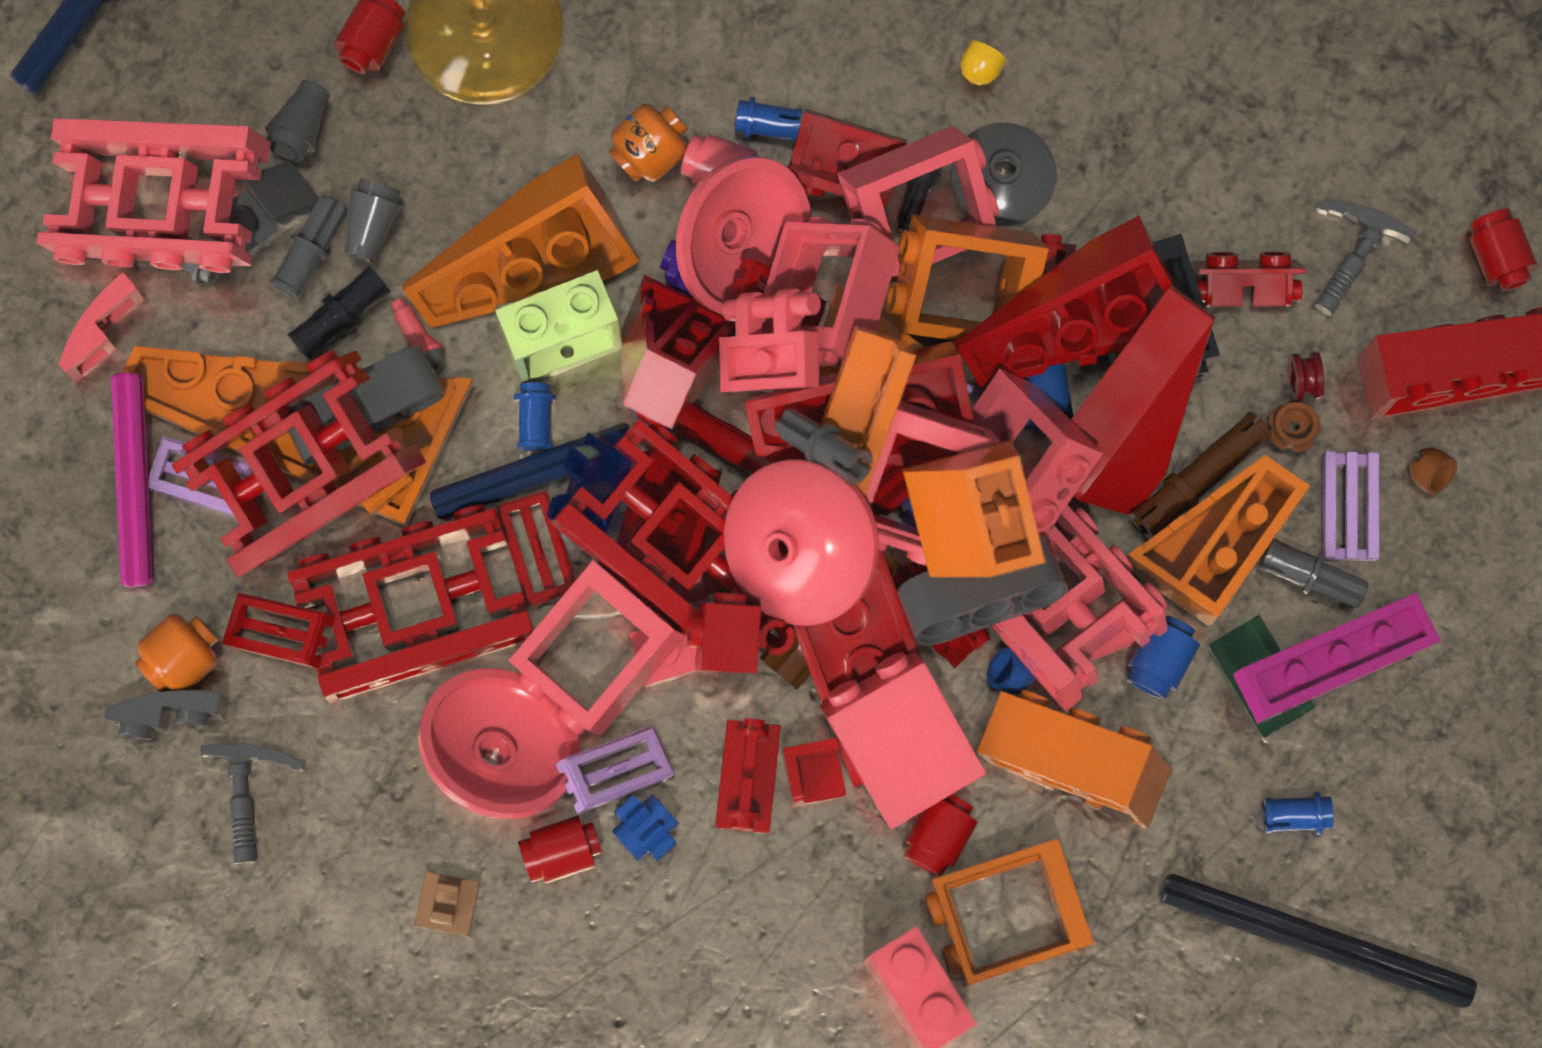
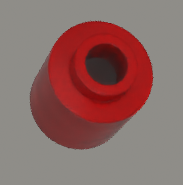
(369, 34)
(1502, 250)
(940, 835)
(560, 850)

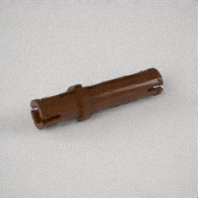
(1184, 489)

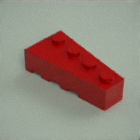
(1452, 364)

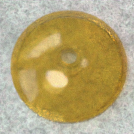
(484, 59)

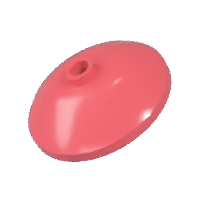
(753, 203)
(827, 538)
(495, 718)

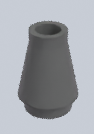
(297, 123)
(370, 217)

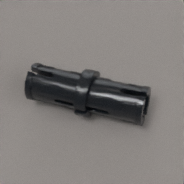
(339, 313)

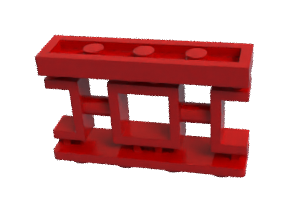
(317, 498)
(654, 570)
(424, 646)

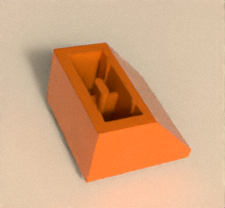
(974, 513)

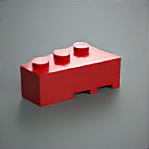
(668, 352)

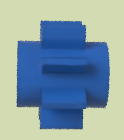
(645, 827)

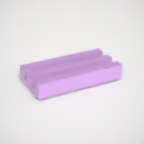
(1351, 461)
(195, 497)
(579, 784)

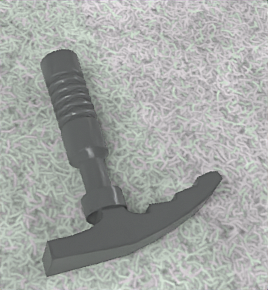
(1350, 268)
(241, 802)

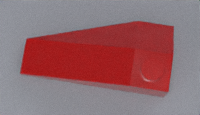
(1075, 310)
(933, 383)
(1143, 403)

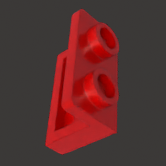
(833, 145)
(680, 531)

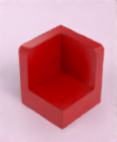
(813, 772)

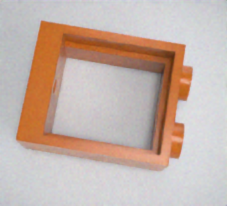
(917, 245)
(1061, 894)

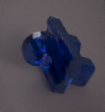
(597, 469)

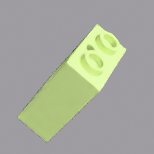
(565, 316)

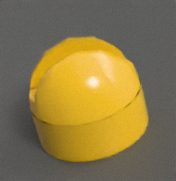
(981, 63)

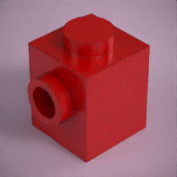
(725, 634)

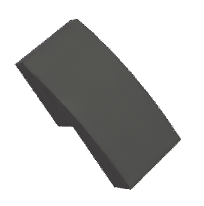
(153, 711)

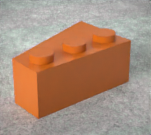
(1218, 542)
(1076, 755)

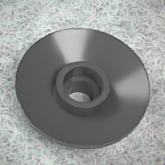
(1034, 180)

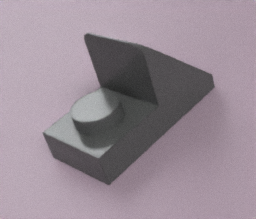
(272, 204)

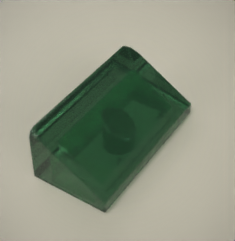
(1244, 647)

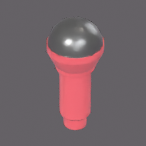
(416, 334)

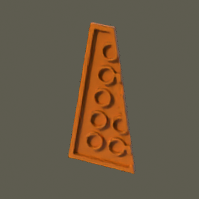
(205, 389)

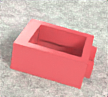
(866, 180)
(866, 287)
(933, 429)
(1066, 464)
(661, 642)

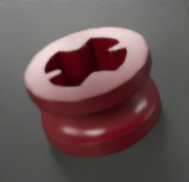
(1306, 376)

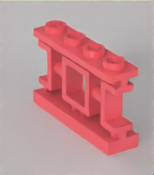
(155, 151)
(1084, 557)

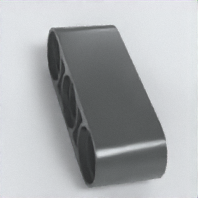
(396, 391)
(957, 606)

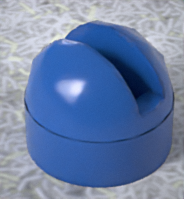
(1008, 673)

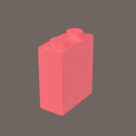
(901, 738)
(919, 991)

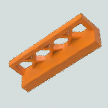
(869, 392)

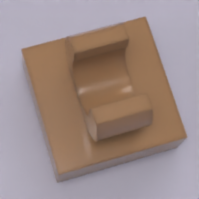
(447, 904)

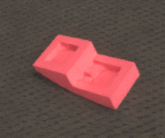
(88, 343)

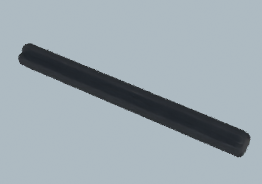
(1318, 940)

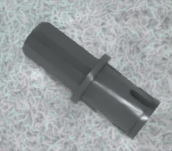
(309, 247)
(824, 445)
(1312, 573)

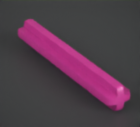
(131, 479)

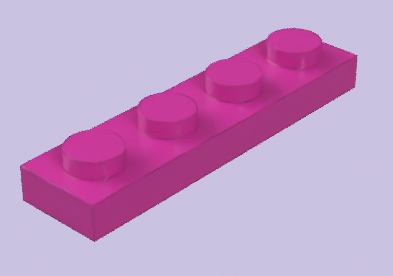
(1336, 657)

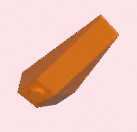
(530, 243)

